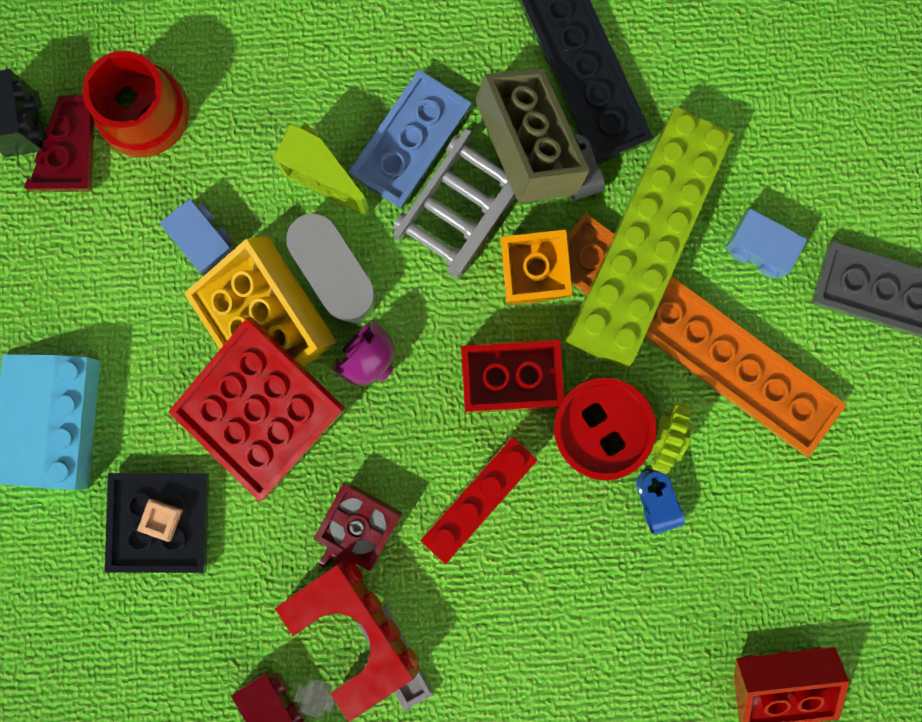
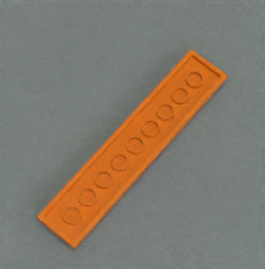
(721, 352)

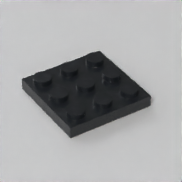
(140, 553)

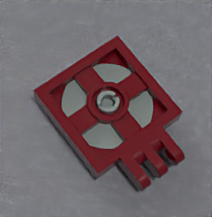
(356, 527)

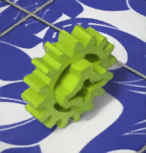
(672, 437)

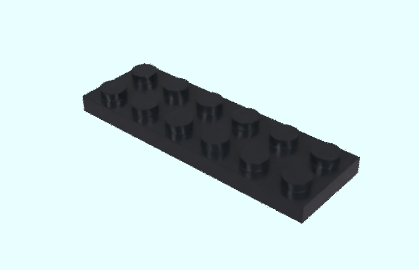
(588, 75)

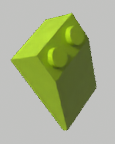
(310, 163)

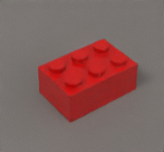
(512, 376)

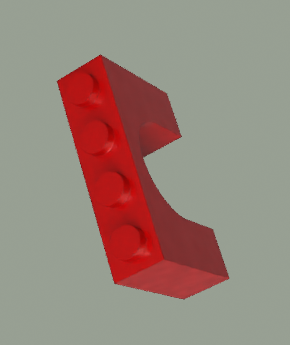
(478, 500)
(390, 661)

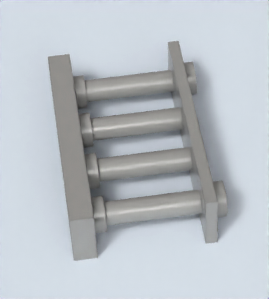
(474, 232)

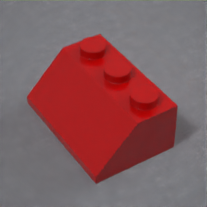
(791, 686)

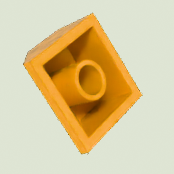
(536, 267)

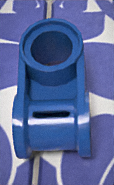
(660, 507)

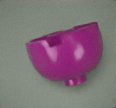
(366, 356)

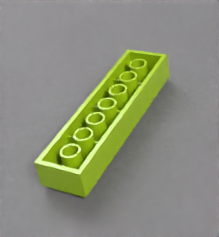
(649, 239)

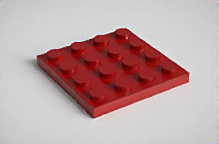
(256, 409)

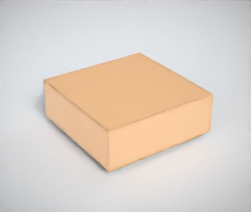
(159, 520)

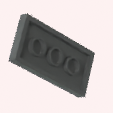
(870, 288)

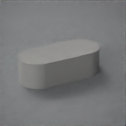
(331, 268)

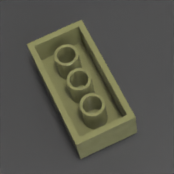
(531, 135)

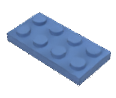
(410, 139)

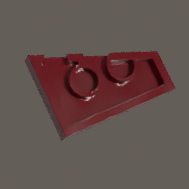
(67, 153)

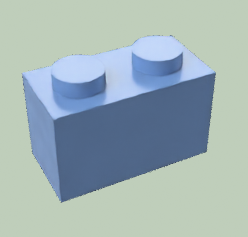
(196, 235)
(765, 244)

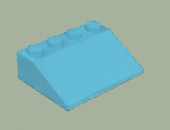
(47, 420)

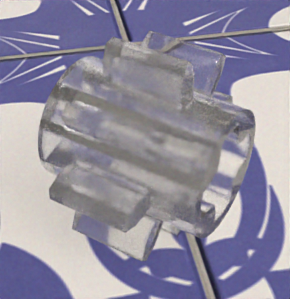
(314, 699)

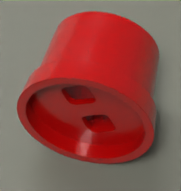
(130, 129)
(626, 413)

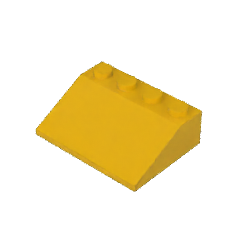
(260, 286)

